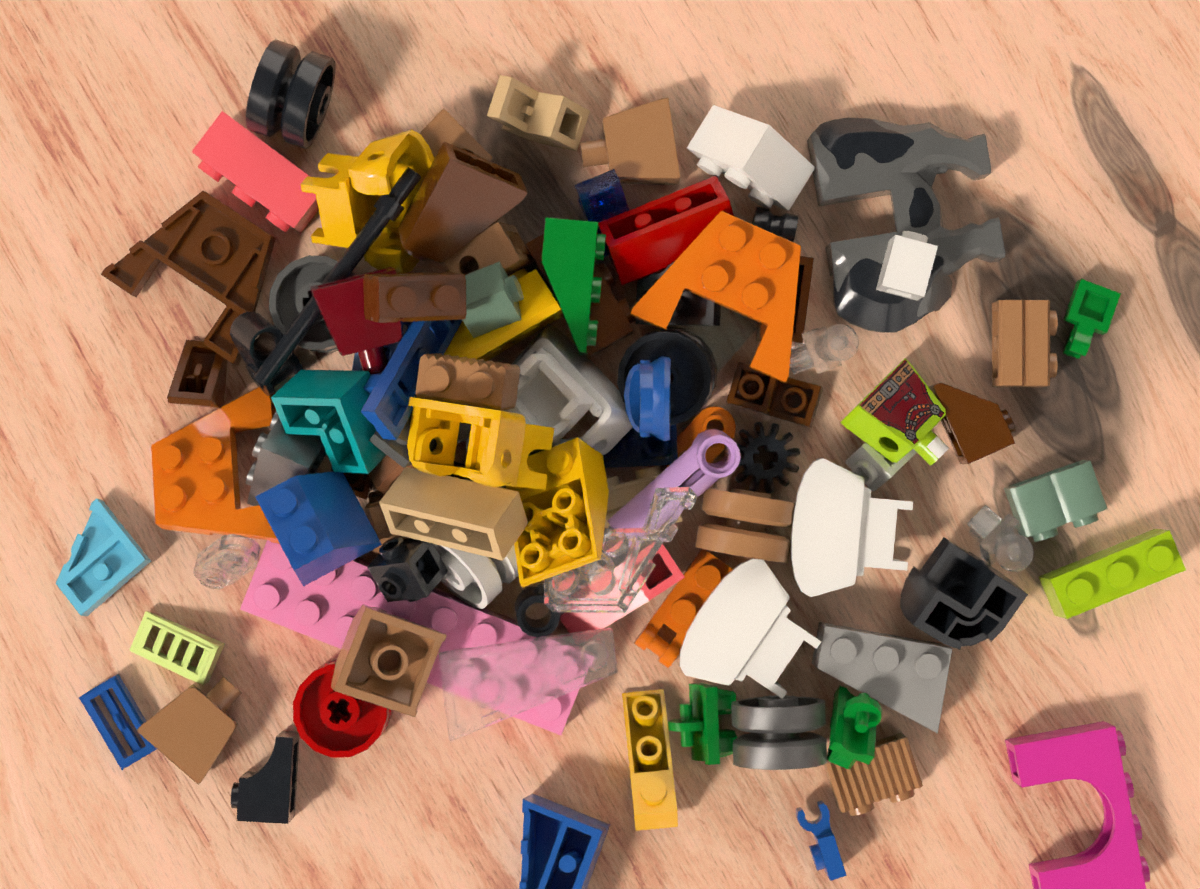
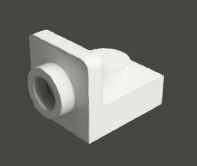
(874, 466)

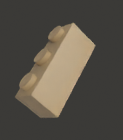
(454, 513)

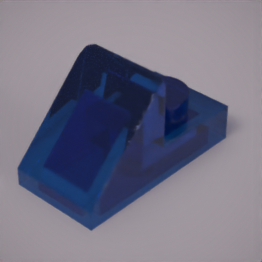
(601, 198)

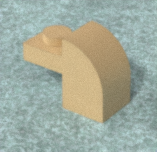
(537, 115)

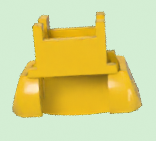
(350, 195)
(495, 448)

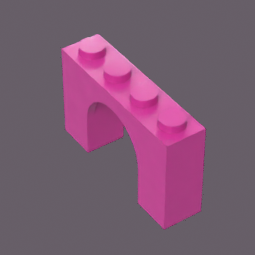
(1094, 756)

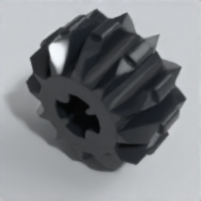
(770, 444)

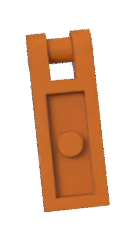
(682, 606)

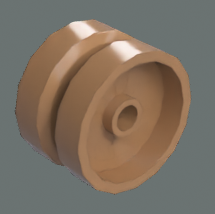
(746, 525)

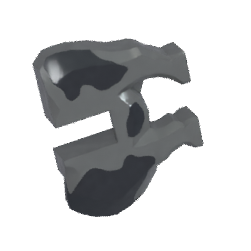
(883, 158)

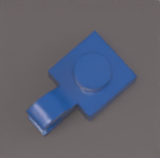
(825, 851)

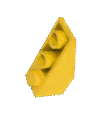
(650, 760)

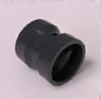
(783, 226)

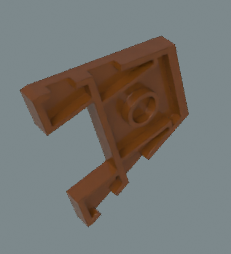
(213, 251)

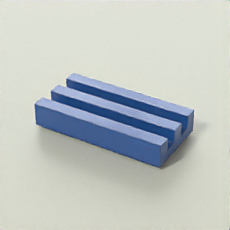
(104, 727)

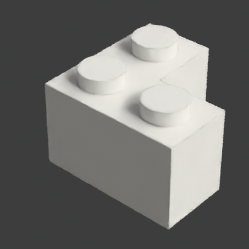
(751, 157)

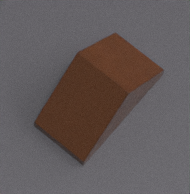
(199, 377)

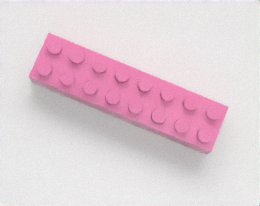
(331, 602)

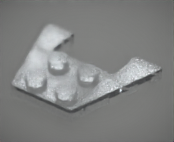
(625, 560)

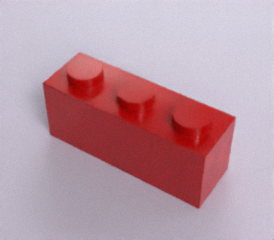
(662, 229)

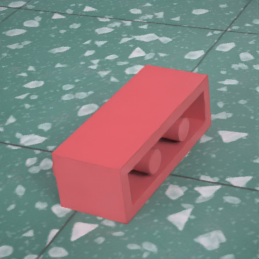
(257, 172)

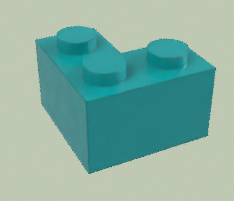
(331, 406)

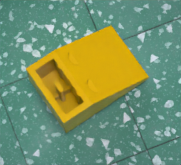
(567, 516)

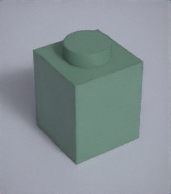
(491, 299)

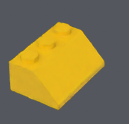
(536, 312)

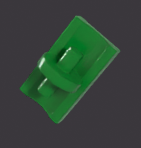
(701, 724)
(853, 728)

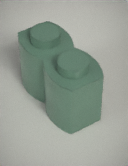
(1056, 499)

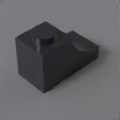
(271, 791)

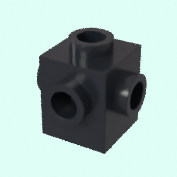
(407, 569)

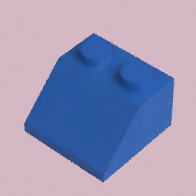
(318, 523)

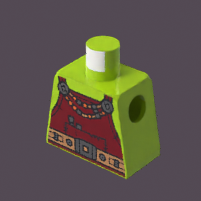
(899, 417)

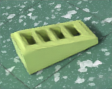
(208, 660)

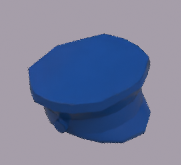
(649, 397)

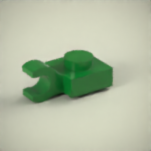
(1090, 312)

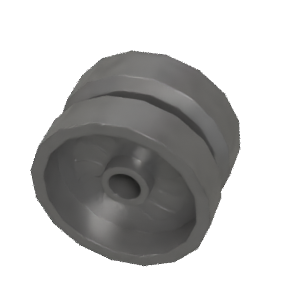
(779, 732)

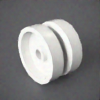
(476, 577)

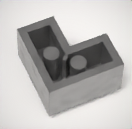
(282, 458)

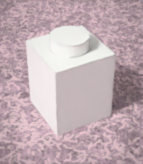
(907, 265)

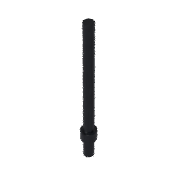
(387, 208)

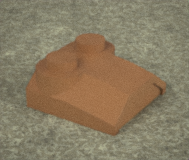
(386, 660)

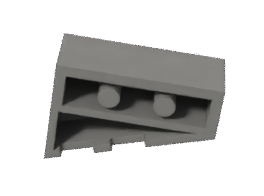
(890, 668)

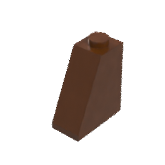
(457, 203)

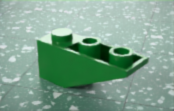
(569, 263)

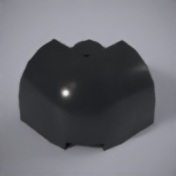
(959, 597)

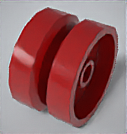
(326, 726)

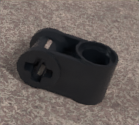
(254, 352)

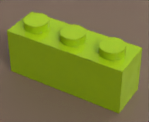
(1112, 573)

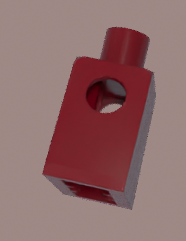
(343, 312)

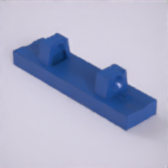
(390, 391)

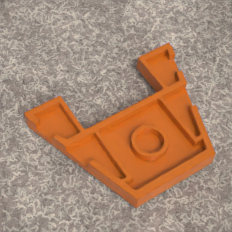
(743, 272)
(199, 472)

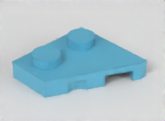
(100, 561)

